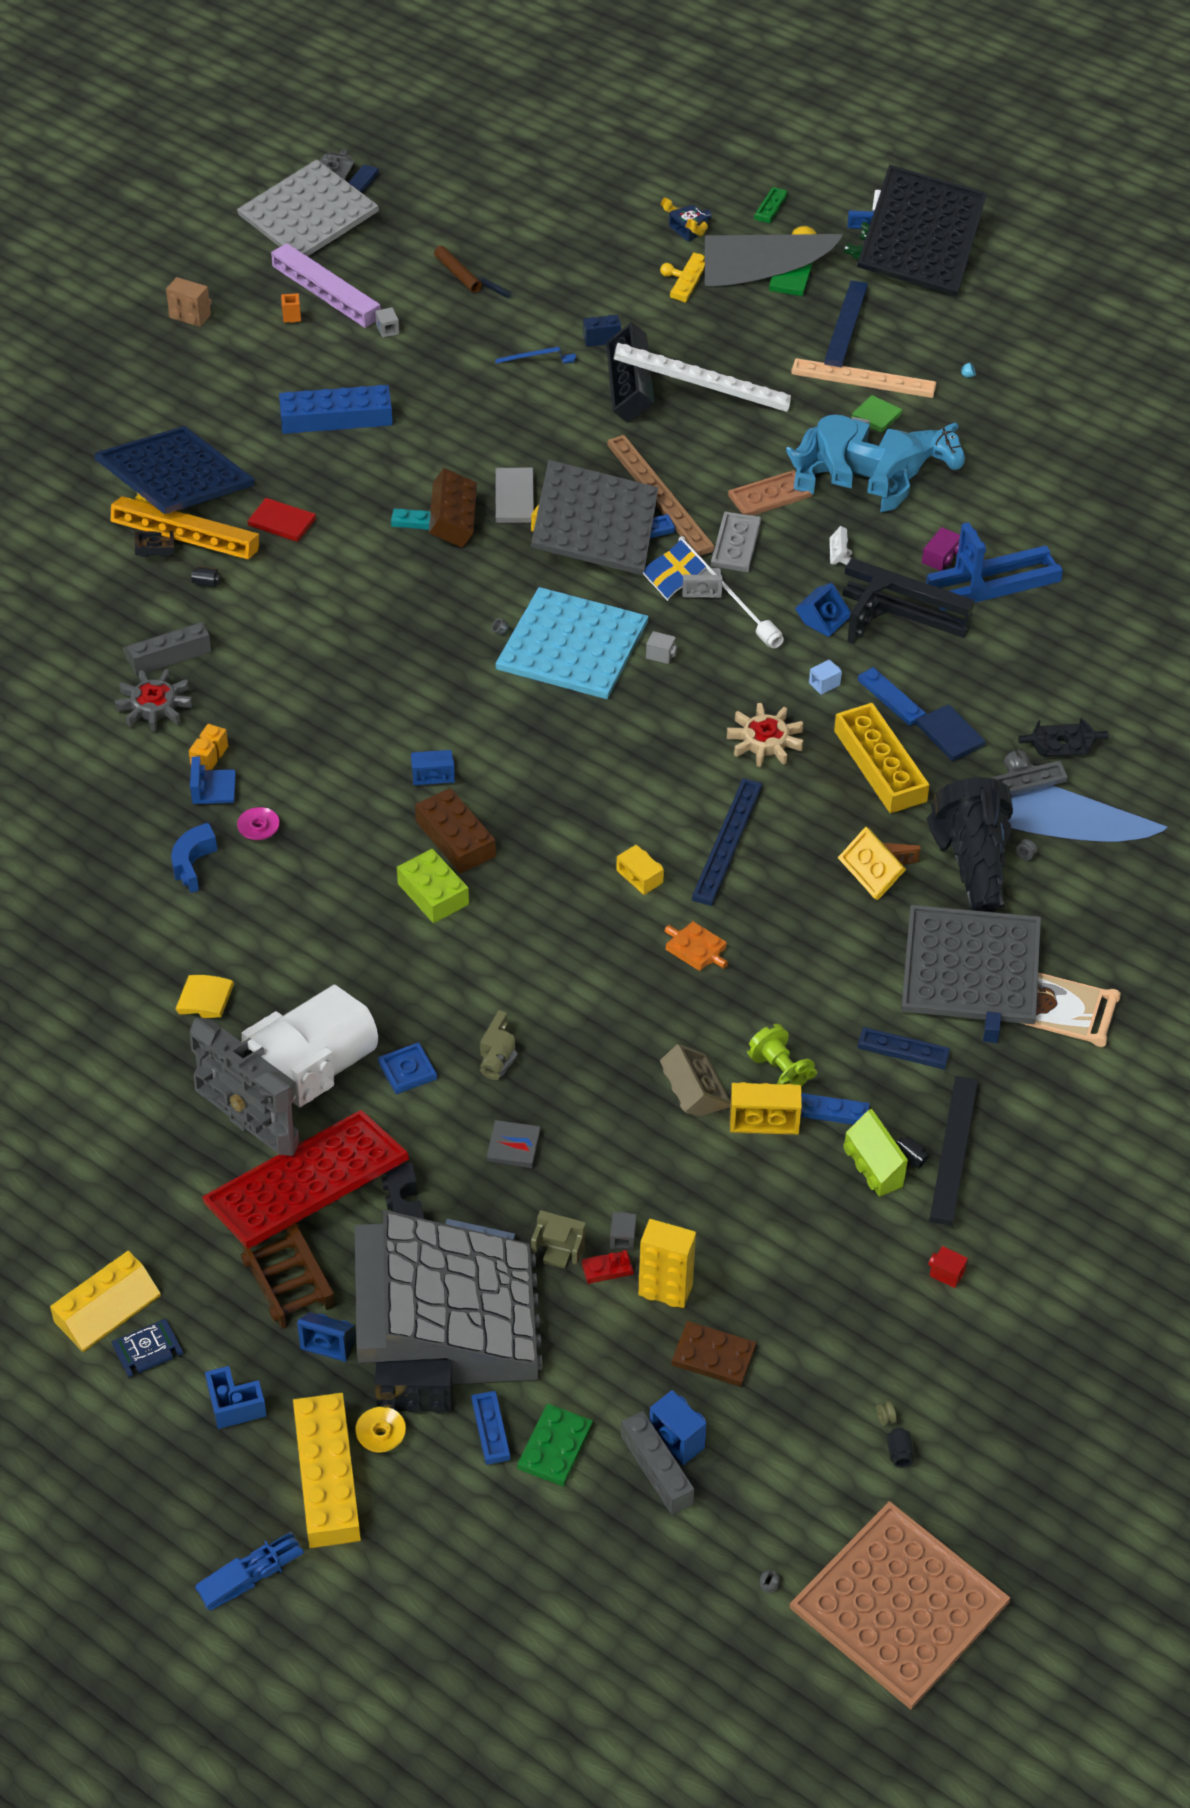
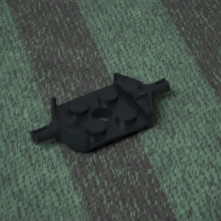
(1078, 739)

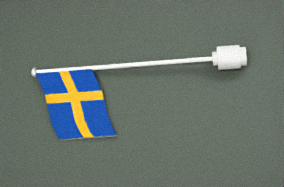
(667, 577)

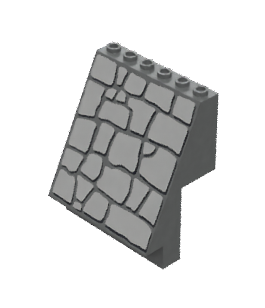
(448, 1296)

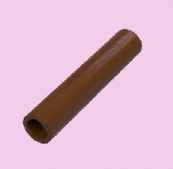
(458, 269)

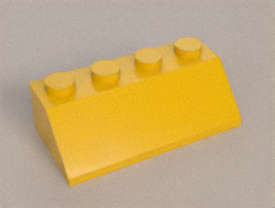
(104, 1301)

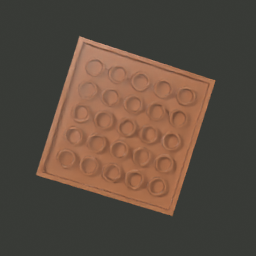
(899, 1604)

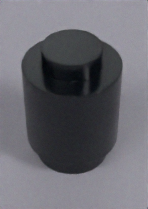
(206, 576)
(913, 1152)
(900, 1447)

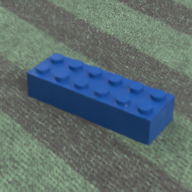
(335, 409)

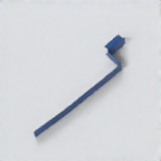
(566, 358)

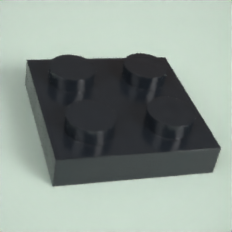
(153, 543)

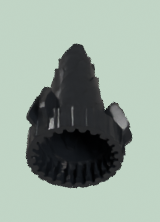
(974, 821)

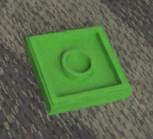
(878, 412)

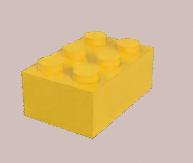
(765, 1108)

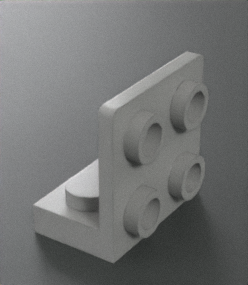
(703, 585)

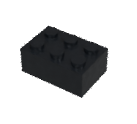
(414, 1385)

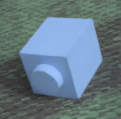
(825, 677)

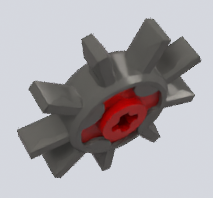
(153, 699)

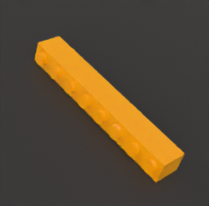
(185, 527)

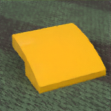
(205, 996)

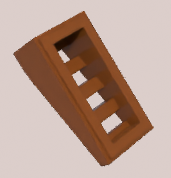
(900, 849)

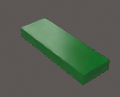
(771, 205)

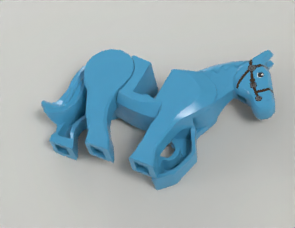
(843, 449)

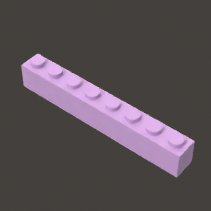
(325, 285)

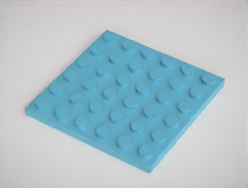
(572, 643)

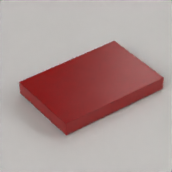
(281, 519)

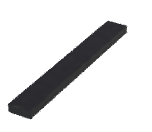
(953, 1151)

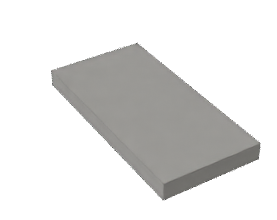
(514, 495)
(736, 541)

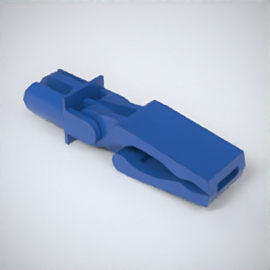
(241, 1574)

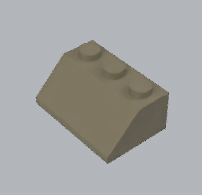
(694, 1081)

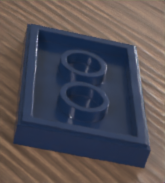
(950, 732)

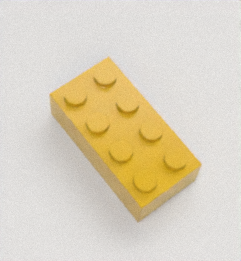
(666, 1263)

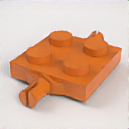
(696, 946)

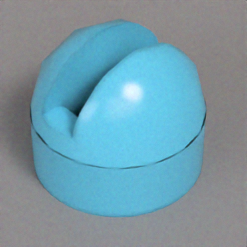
(968, 370)

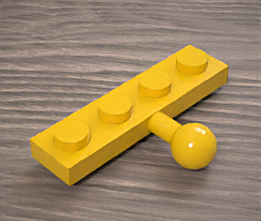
(687, 278)

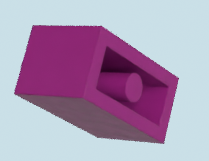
(941, 549)

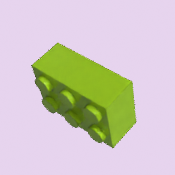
(432, 885)

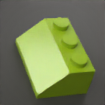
(876, 1154)

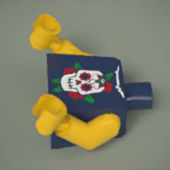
(687, 221)

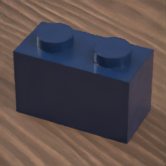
(600, 329)

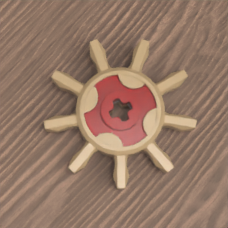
(765, 735)

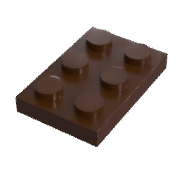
(713, 1353)

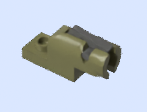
(497, 1048)

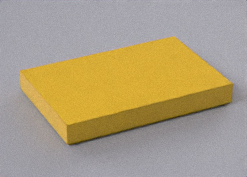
(872, 863)

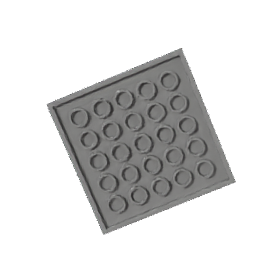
(308, 209)

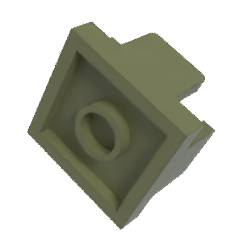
(561, 1237)

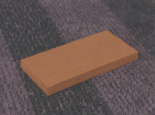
(767, 494)

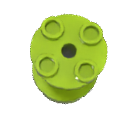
(770, 1047)

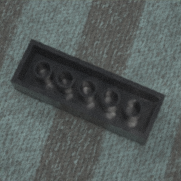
(629, 384)

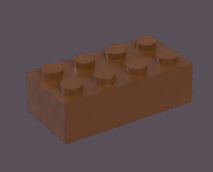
(452, 507)
(455, 830)

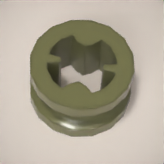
(886, 1413)

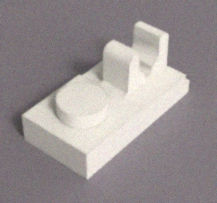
(838, 547)

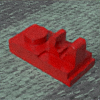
(607, 1267)

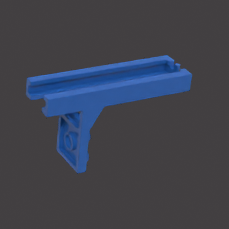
(973, 568)

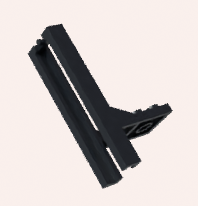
(875, 603)

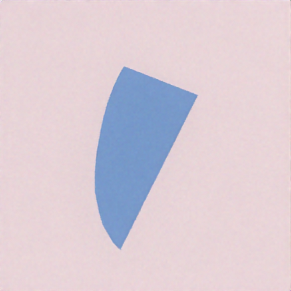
(1073, 816)

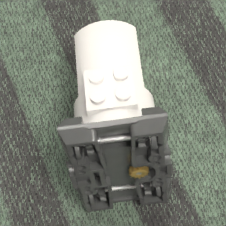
(280, 1062)

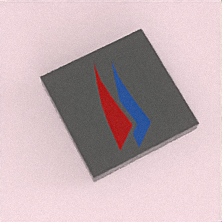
(513, 1144)

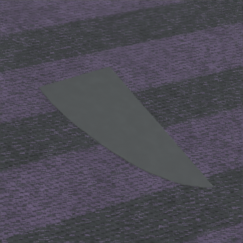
(755, 257)

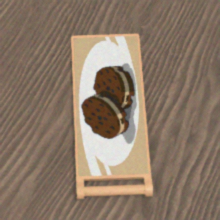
(1072, 1008)

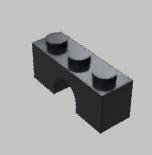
(401, 1184)

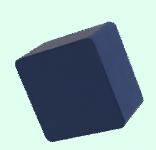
(992, 1027)

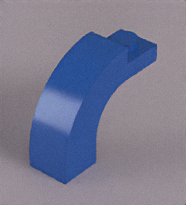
(188, 849)

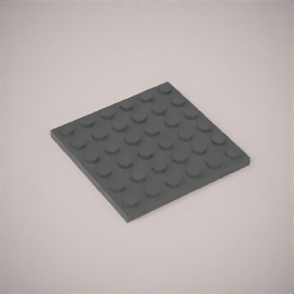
(594, 517)
(971, 964)

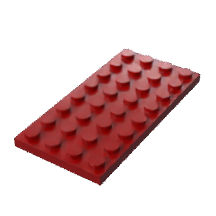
(301, 1184)

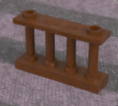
(302, 1257)

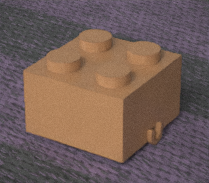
(188, 302)

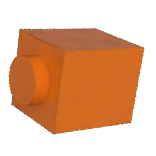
(291, 308)

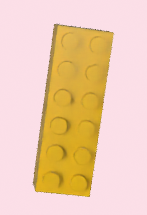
(881, 758)
(326, 1470)

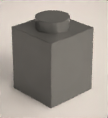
(623, 1231)

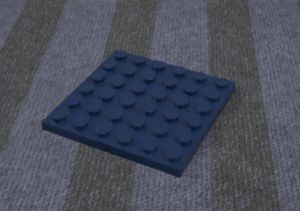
(174, 469)

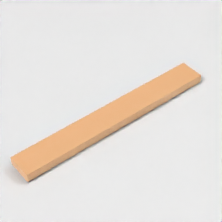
(864, 378)

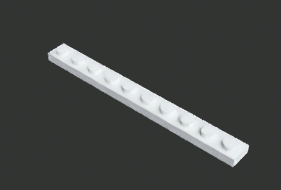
(702, 377)

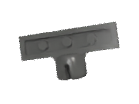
(1025, 777)

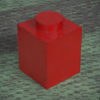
(947, 1266)

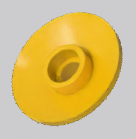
(376, 1421)

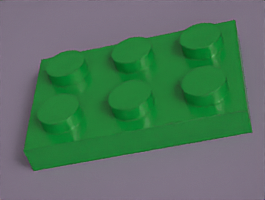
(555, 1445)

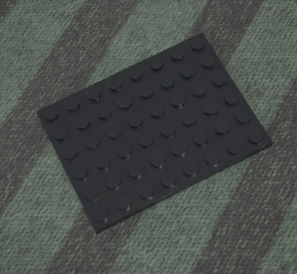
(922, 230)

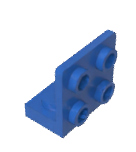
(432, 767)
(211, 785)

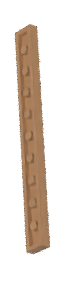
(665, 501)

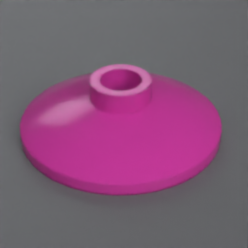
(258, 823)

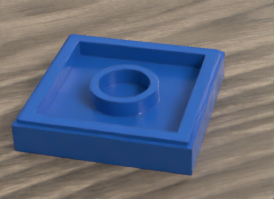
(407, 1068)

